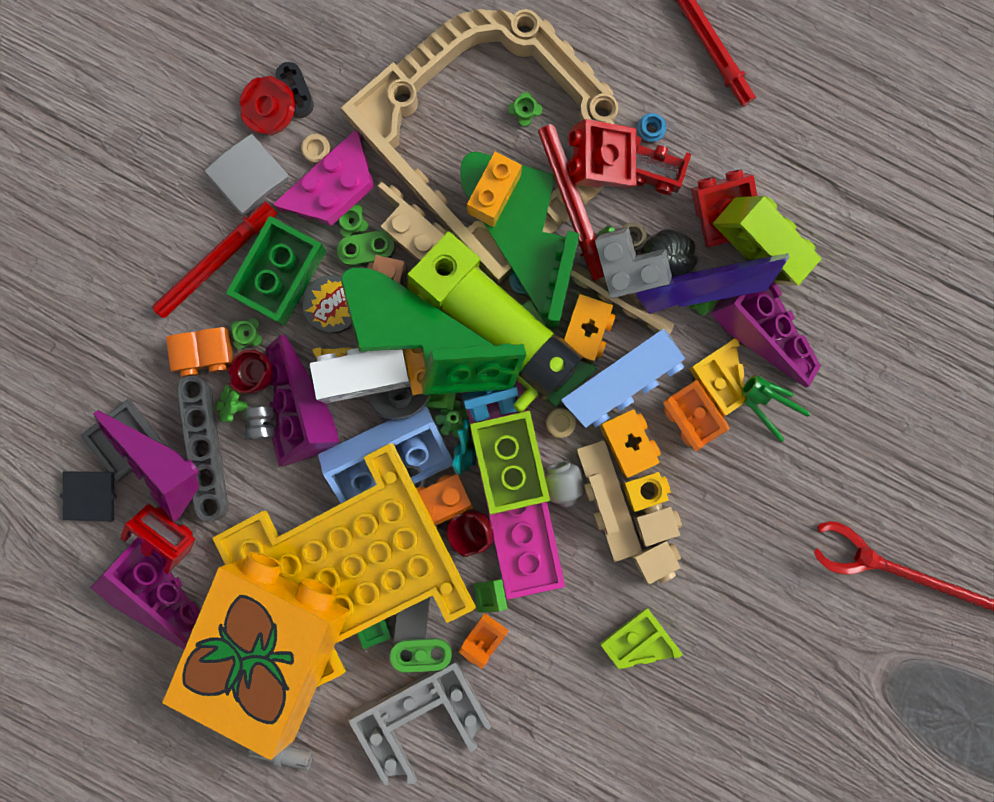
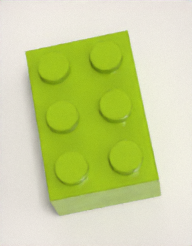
(762, 232)
(510, 462)

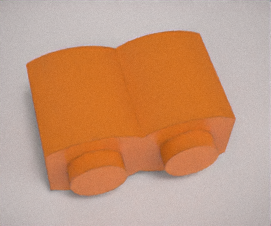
(200, 351)

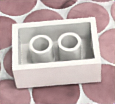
(358, 374)

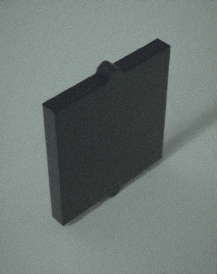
(88, 496)

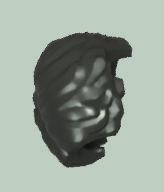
(678, 247)

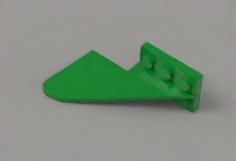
(536, 257)
(454, 356)

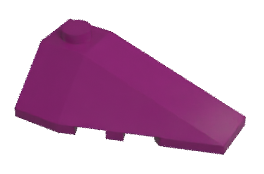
(768, 330)
(302, 421)
(165, 471)
(148, 594)

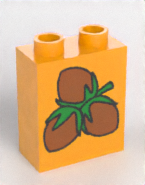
(256, 654)

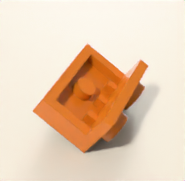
(695, 415)
(445, 498)

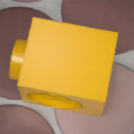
(633, 494)

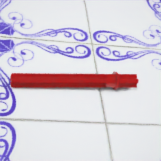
(719, 54)
(571, 199)
(213, 260)

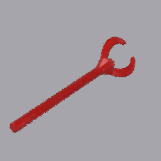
(868, 559)

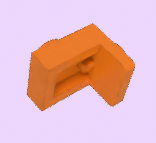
(482, 641)

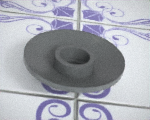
(398, 403)

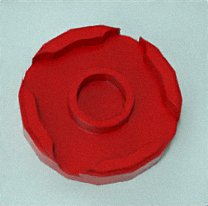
(267, 105)

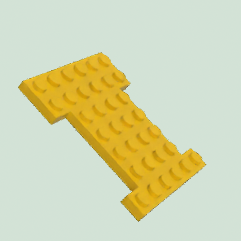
(370, 549)

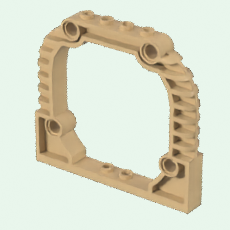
(379, 115)

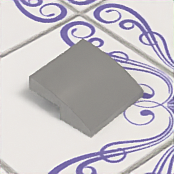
(246, 174)

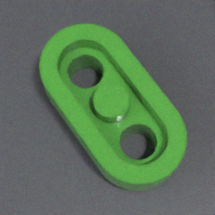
(365, 248)
(421, 655)

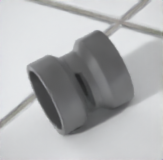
(258, 423)

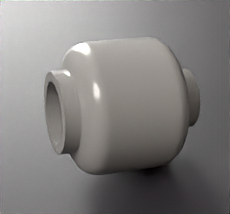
(564, 483)

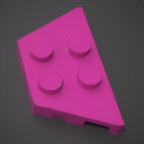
(331, 185)

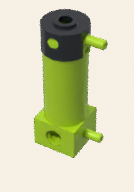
(494, 315)

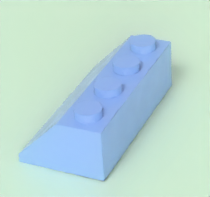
(625, 378)
(414, 439)

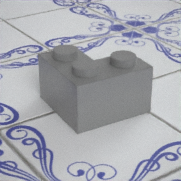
(627, 272)

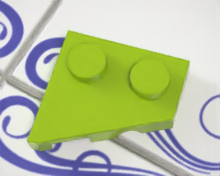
(639, 642)

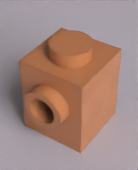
(391, 267)

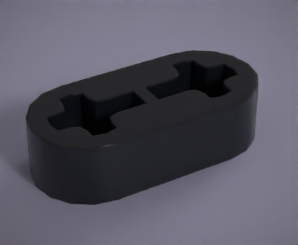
(299, 87)

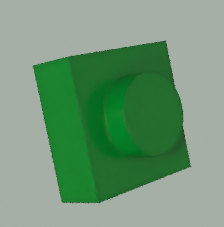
(375, 634)

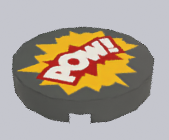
(326, 305)

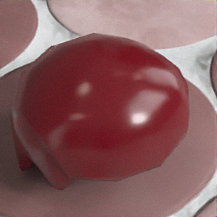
(250, 372)
(470, 533)

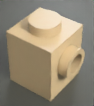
(657, 524)
(658, 562)

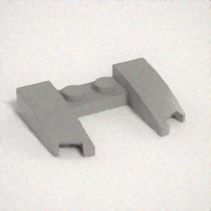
(377, 719)

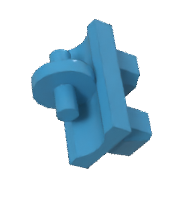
(478, 401)

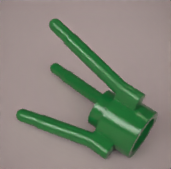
(761, 392)

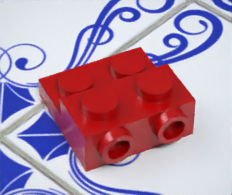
(602, 154)
(714, 196)

